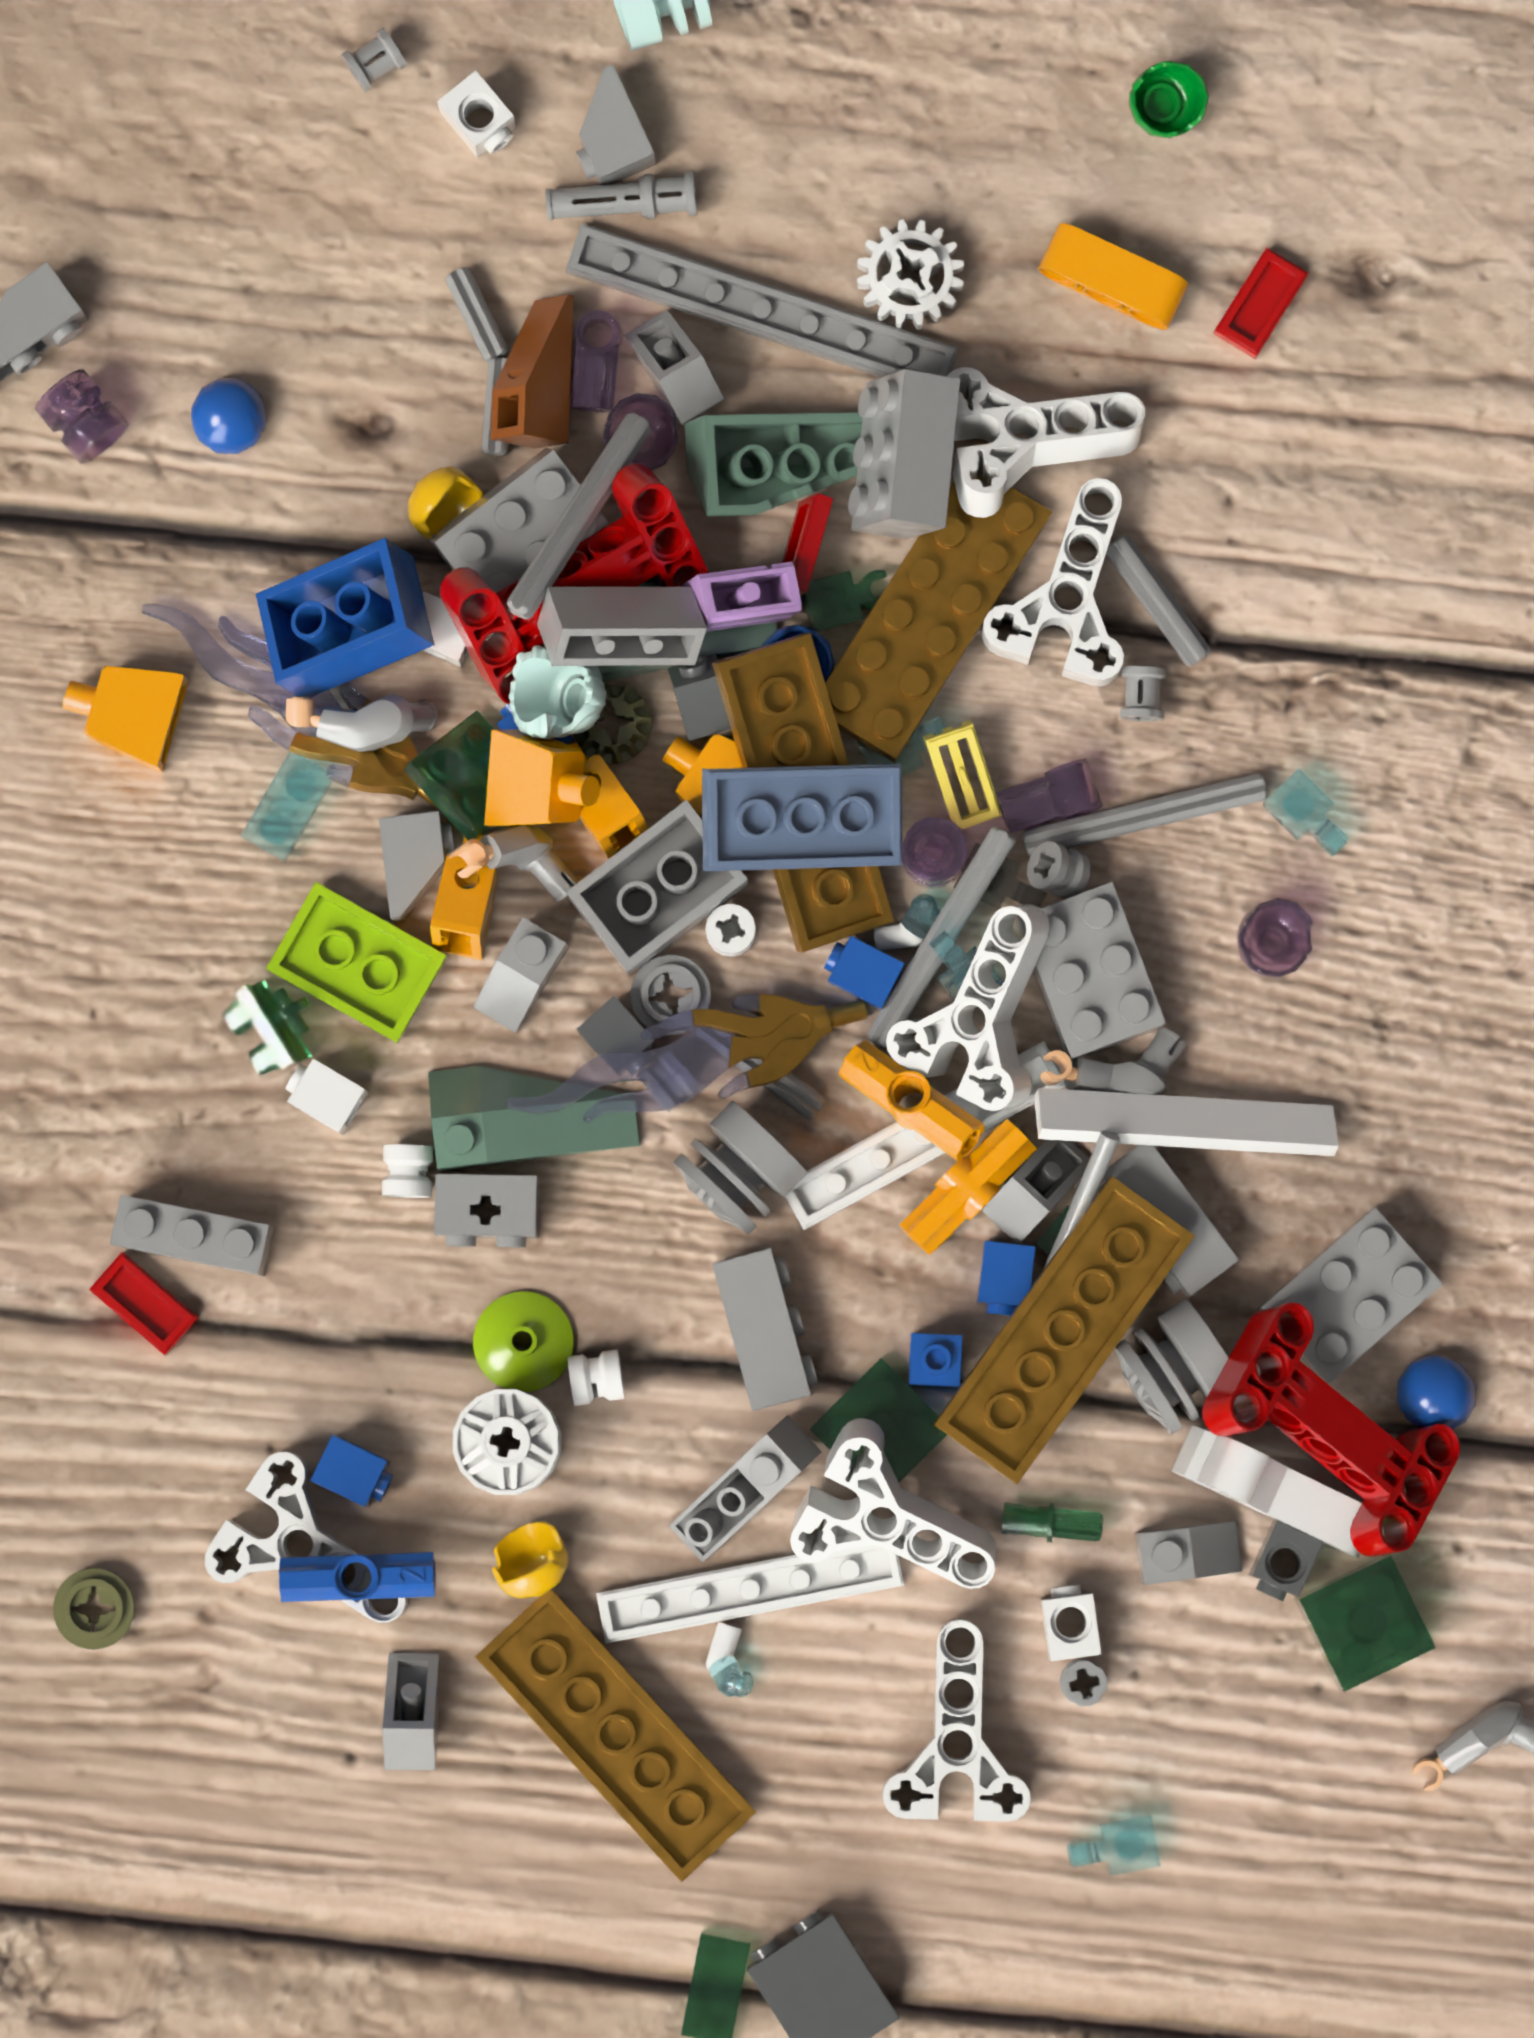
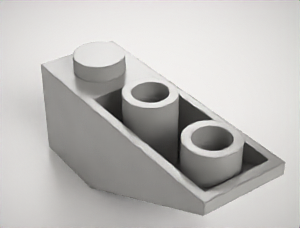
(33, 318)
(745, 1488)

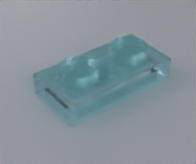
(287, 806)

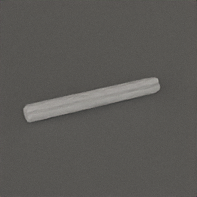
(578, 516)
(1149, 813)
(952, 921)

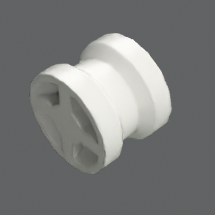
(735, 941)

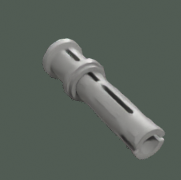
(561, 201)

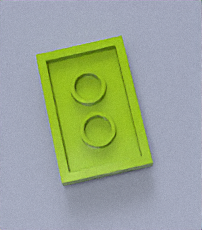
(356, 962)

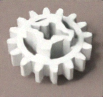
(928, 261)

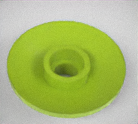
(550, 1345)

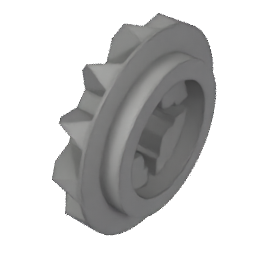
(650, 981)

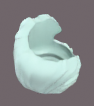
(554, 699)

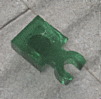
(837, 600)

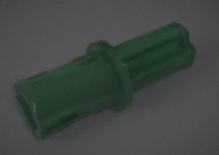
(1051, 1522)

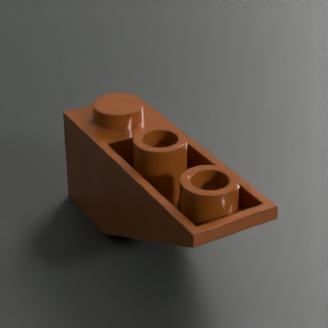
(535, 382)

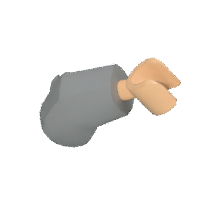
(367, 729)
(521, 846)
(1129, 1077)
(1478, 1736)

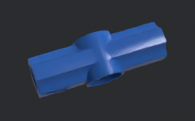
(391, 1577)

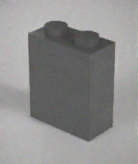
(820, 1983)

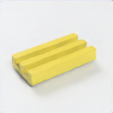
(950, 737)

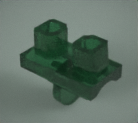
(277, 1022)

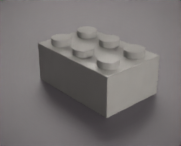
(904, 454)
(511, 522)
(654, 890)
(1094, 974)
(1356, 1292)

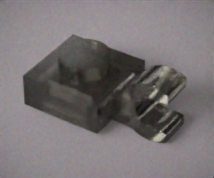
(1007, 885)

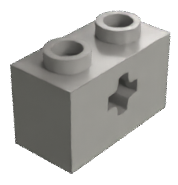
(461, 1192)

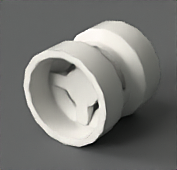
(407, 1171)
(596, 1377)

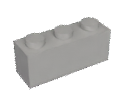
(621, 626)
(1153, 1179)
(192, 1235)
(764, 1329)

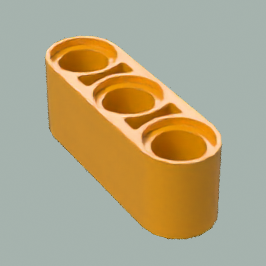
(1113, 276)

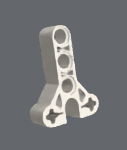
(1007, 458)
(1084, 622)
(993, 1049)
(1267, 1487)
(294, 1513)
(853, 1526)
(979, 1764)

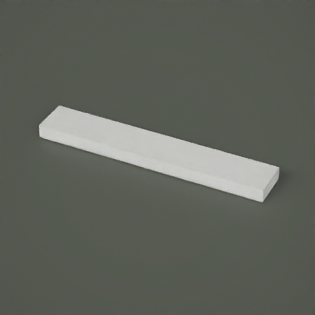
(1187, 1121)
(895, 1153)
(744, 1591)

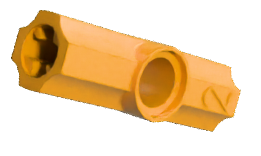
(933, 1118)
(968, 1187)

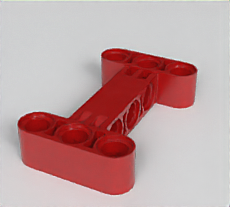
(615, 556)
(1331, 1430)

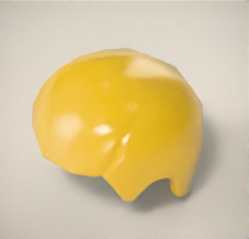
(440, 499)
(530, 1560)

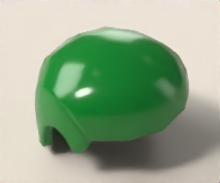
(1168, 99)

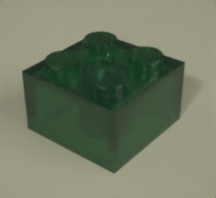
(1364, 1622)

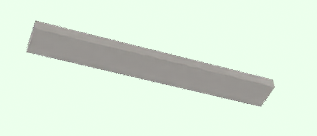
(753, 306)

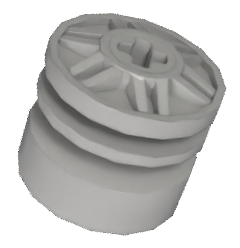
(739, 1168)
(1175, 1367)

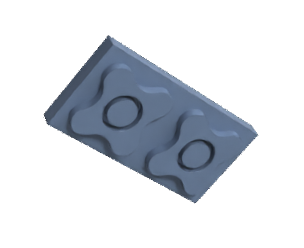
(802, 817)

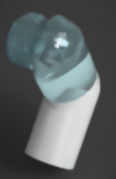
(912, 928)
(724, 1667)

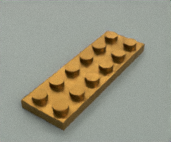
(929, 620)
(787, 719)
(1064, 1330)
(616, 1734)

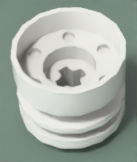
(523, 1467)

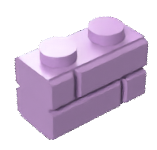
(747, 596)

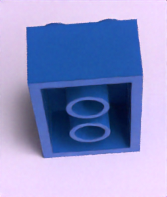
(344, 619)

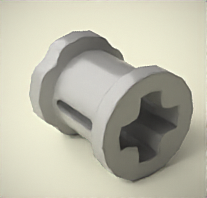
(367, 74)
(1145, 683)
(1096, 1690)

